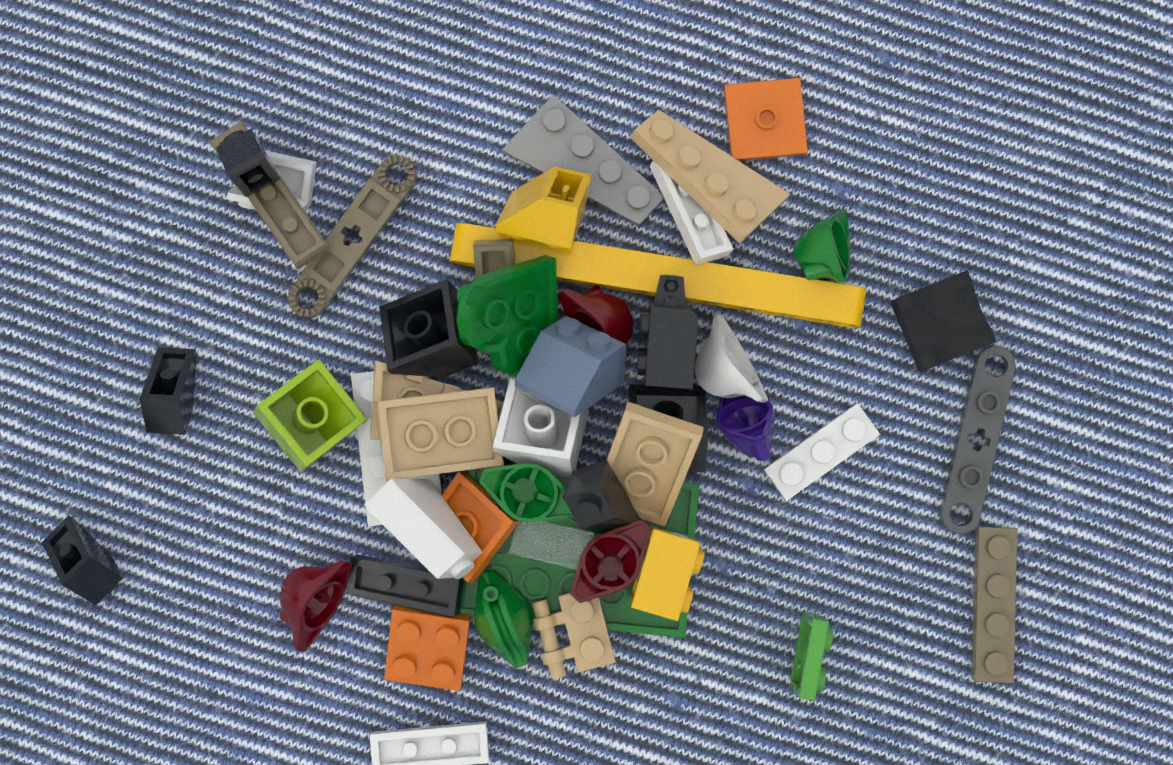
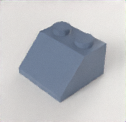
(572, 366)

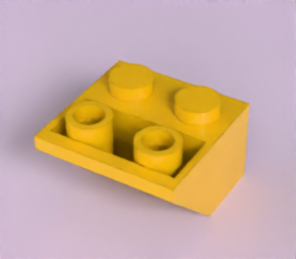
(547, 208)

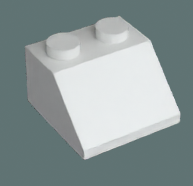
(539, 433)

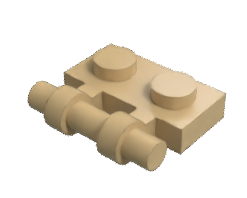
(586, 631)

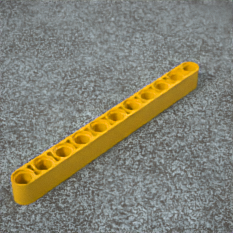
(703, 283)

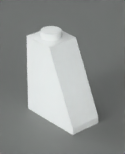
(425, 526)

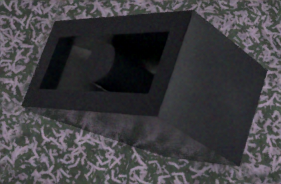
(246, 162)
(169, 391)
(598, 499)
(81, 561)

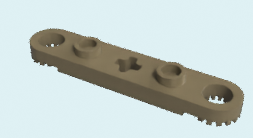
(368, 211)

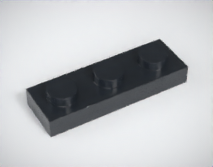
(404, 585)

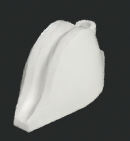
(724, 365)

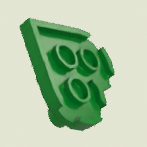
(508, 311)

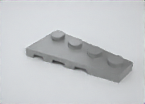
(565, 141)

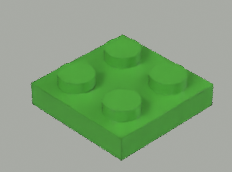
(812, 642)

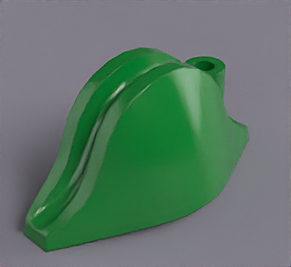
(825, 248)
(526, 492)
(503, 618)

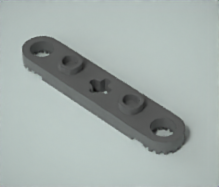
(985, 411)

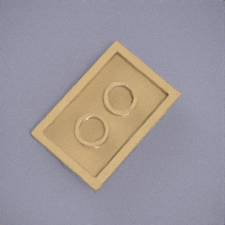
(438, 433)
(652, 459)

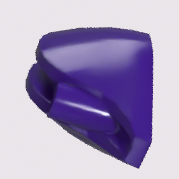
(747, 425)

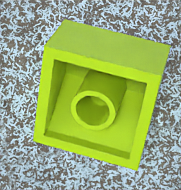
(309, 415)

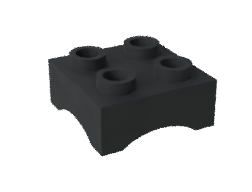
(942, 321)

